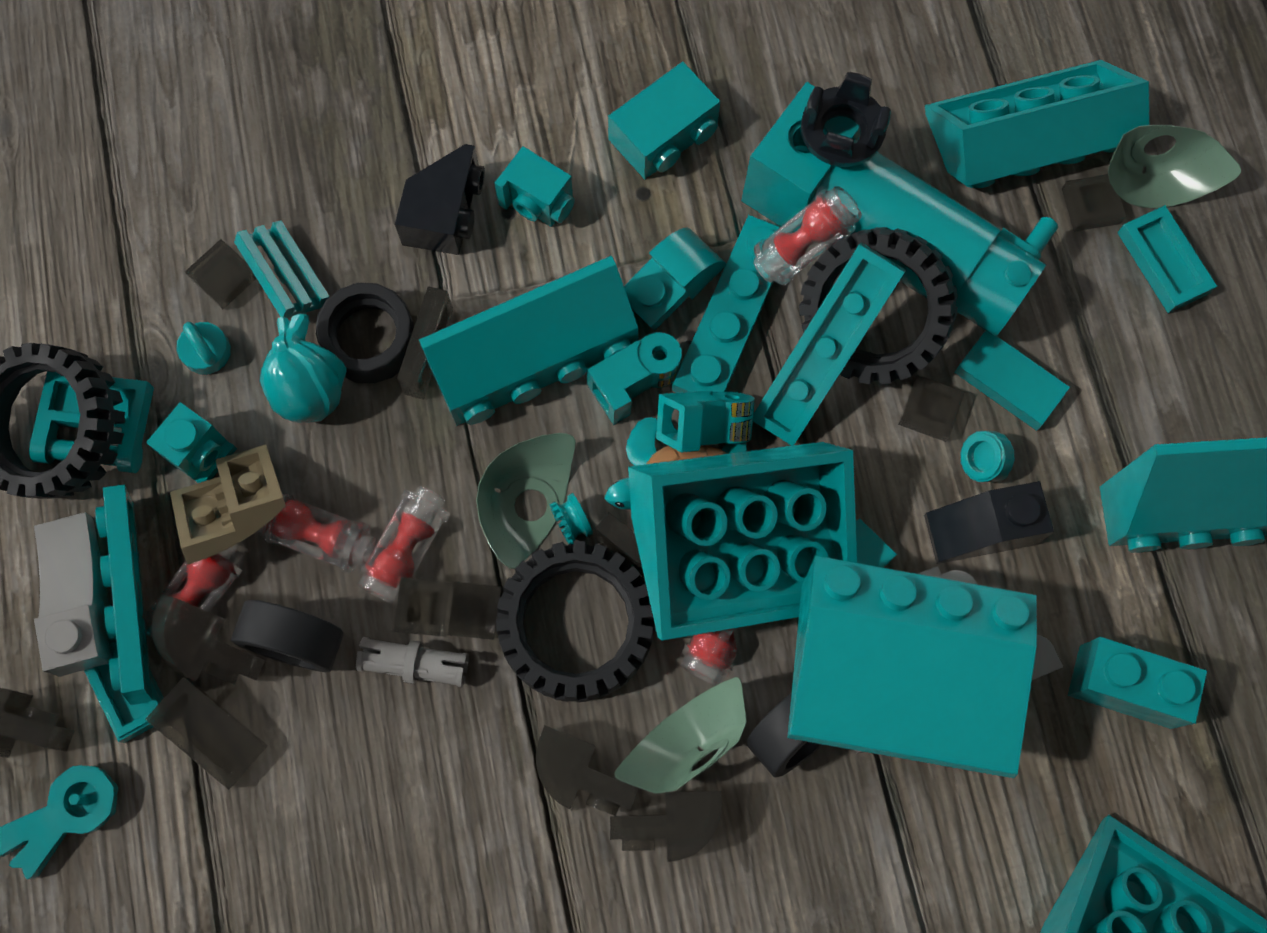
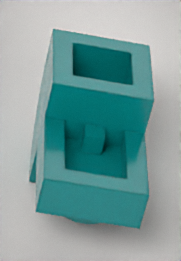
(677, 270)

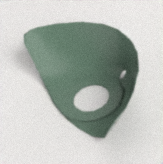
(1180, 175)
(529, 465)
(671, 750)

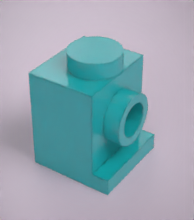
(535, 188)
(190, 444)

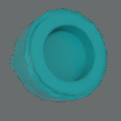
(203, 347)
(987, 456)

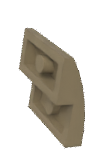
(229, 507)

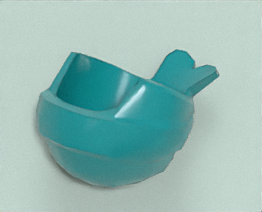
(300, 376)

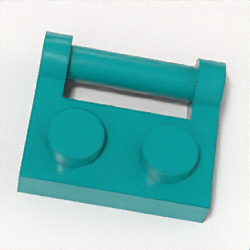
(60, 408)

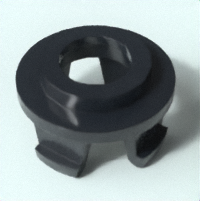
(848, 100)

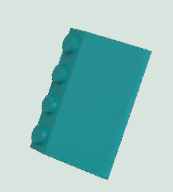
(1189, 496)
(738, 531)
(913, 666)
(1139, 888)

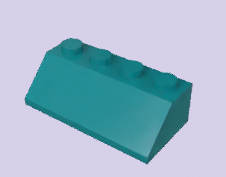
(1037, 122)
(531, 342)

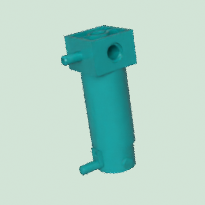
(987, 263)

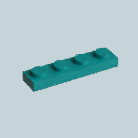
(728, 316)
(828, 343)
(124, 619)

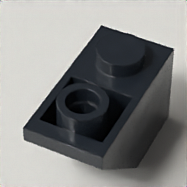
(438, 201)

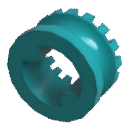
(572, 518)

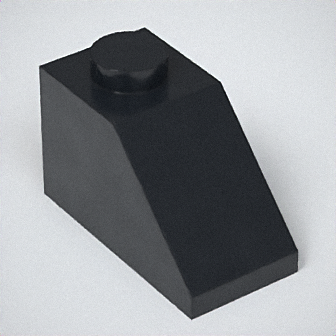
(989, 523)

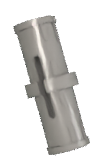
(412, 662)

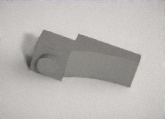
(71, 597)

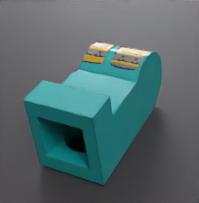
(633, 370)
(704, 419)

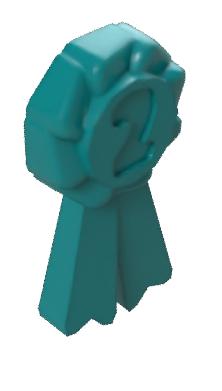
(77, 803)

